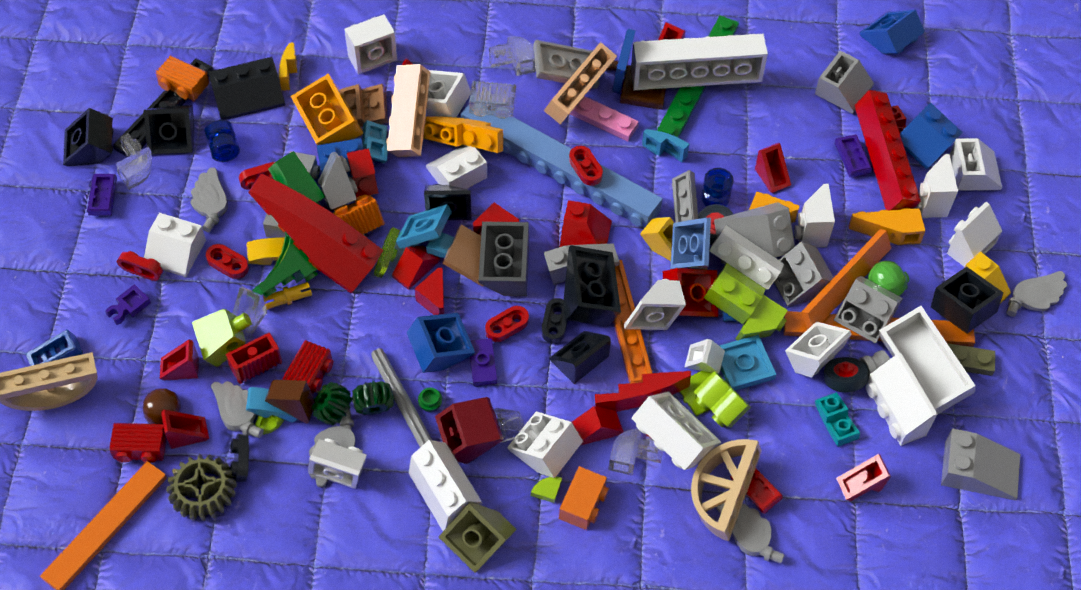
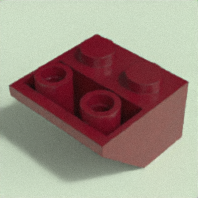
(469, 428)

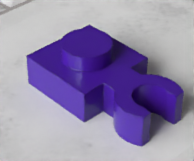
(130, 303)

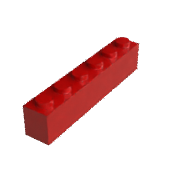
(887, 151)

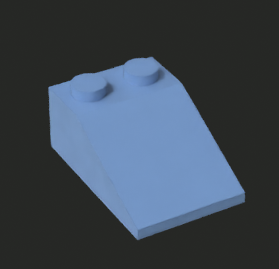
(691, 244)

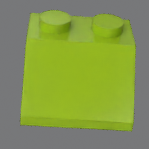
(735, 293)

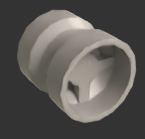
(875, 361)

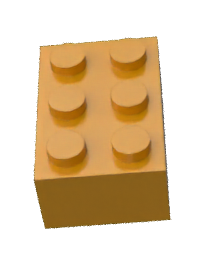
(326, 112)

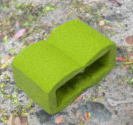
(722, 400)

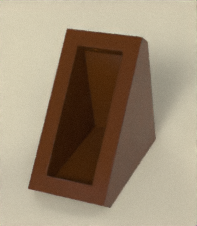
(291, 397)

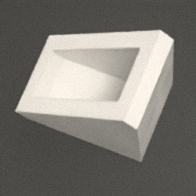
(705, 356)

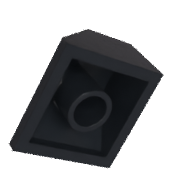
(170, 129)
(457, 199)

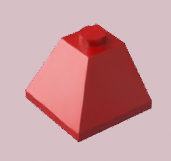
(584, 225)
(694, 286)

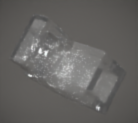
(516, 51)
(138, 164)
(629, 447)

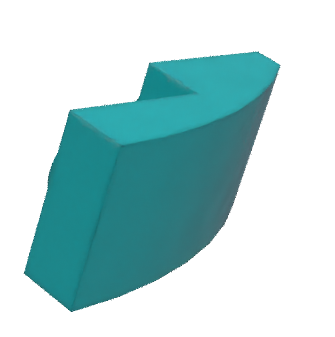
(836, 419)

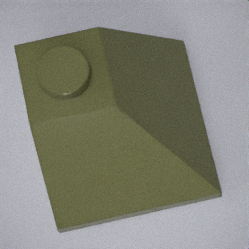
(477, 534)

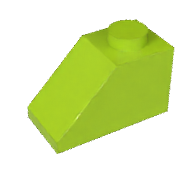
(764, 320)

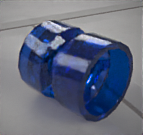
(222, 140)
(717, 187)

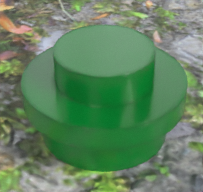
(430, 399)

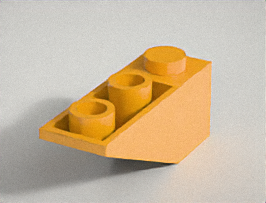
(902, 225)

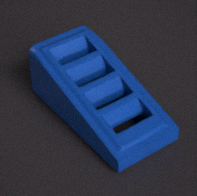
(60, 341)

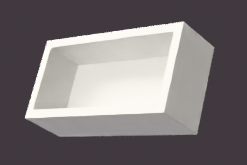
(928, 358)

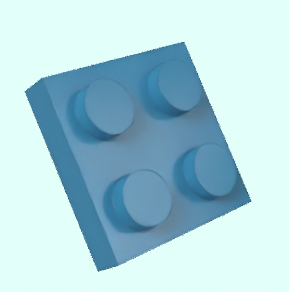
(423, 227)
(746, 363)

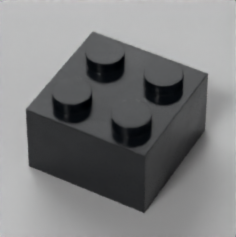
(966, 300)

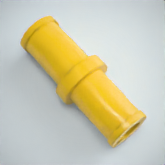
(287, 295)

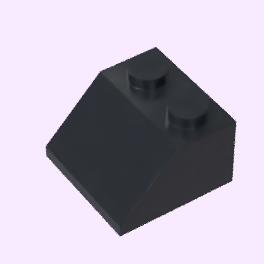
(88, 139)

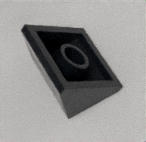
(582, 355)

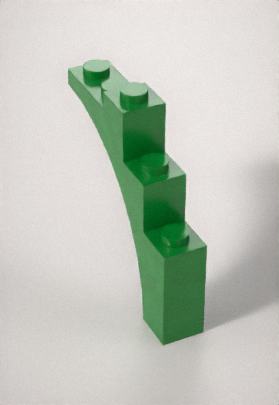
(292, 262)

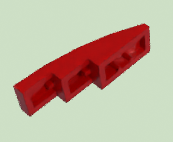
(635, 394)

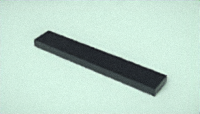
(167, 98)

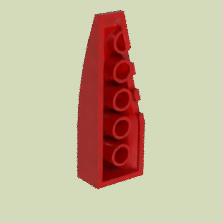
(325, 238)

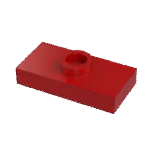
(762, 492)

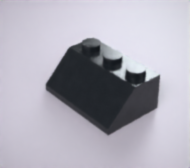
(246, 88)

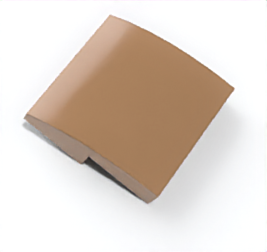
(367, 103)
(464, 254)

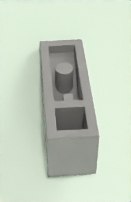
(558, 257)

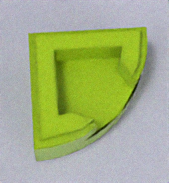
(269, 424)
(547, 489)

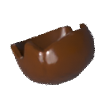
(157, 401)

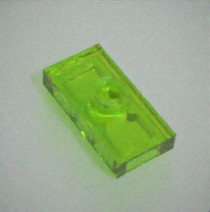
(388, 254)

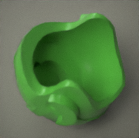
(889, 276)

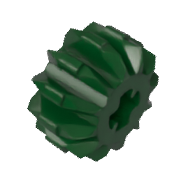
(373, 398)
(331, 403)

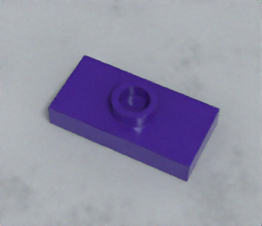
(853, 155)
(102, 195)
(483, 363)

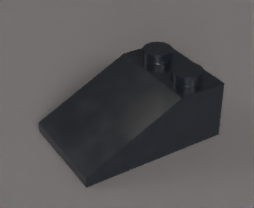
(591, 287)

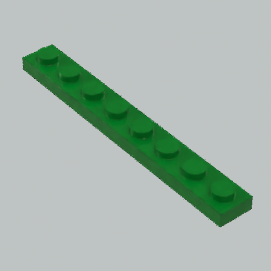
(688, 97)

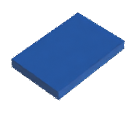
(623, 60)

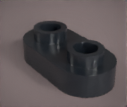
(554, 322)
(240, 465)

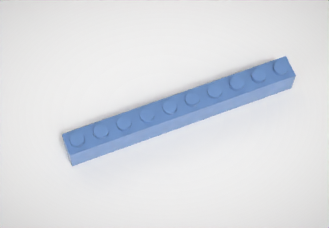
(552, 158)

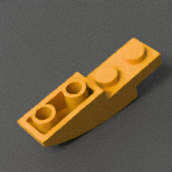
(463, 132)

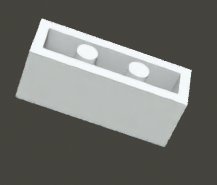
(746, 257)

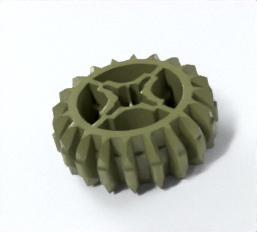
(182, 485)

